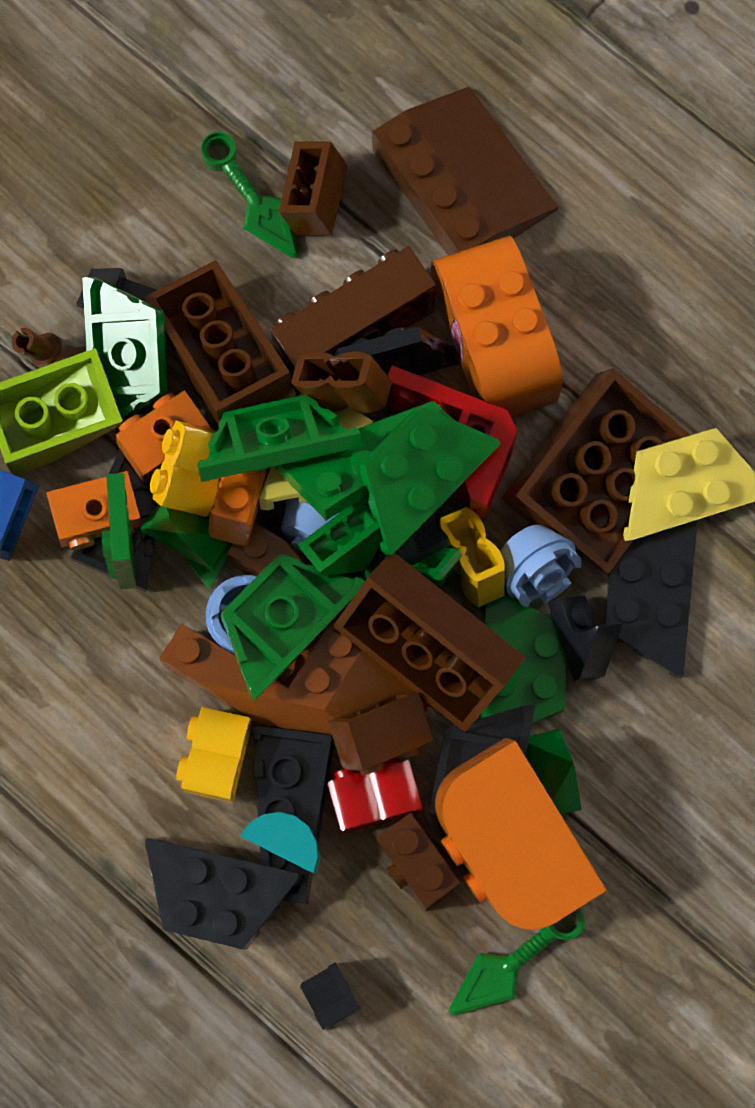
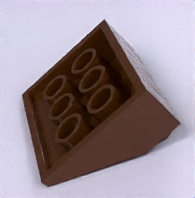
(461, 172)
(586, 468)

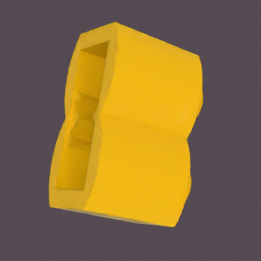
(178, 480)
(481, 562)
(215, 754)

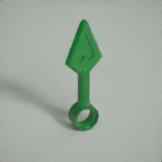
(262, 211)
(495, 976)

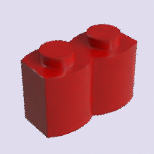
(374, 797)

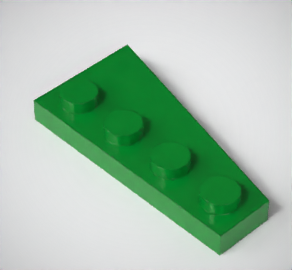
(335, 480)

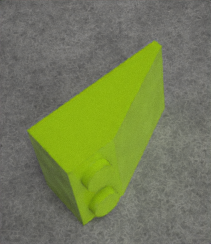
(55, 411)

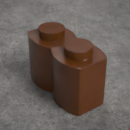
(342, 381)

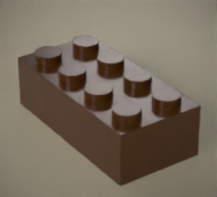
(366, 306)
(220, 343)
(428, 641)

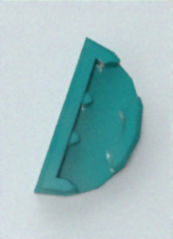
(285, 837)

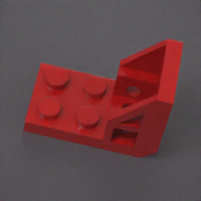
(482, 485)

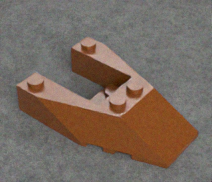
(318, 686)

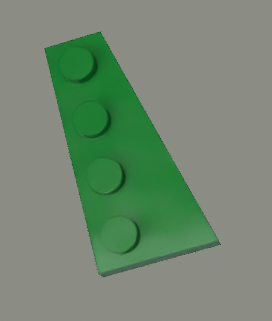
(118, 540)

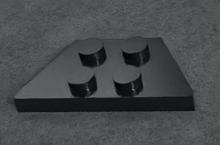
(406, 349)
(653, 594)
(483, 733)
(215, 893)

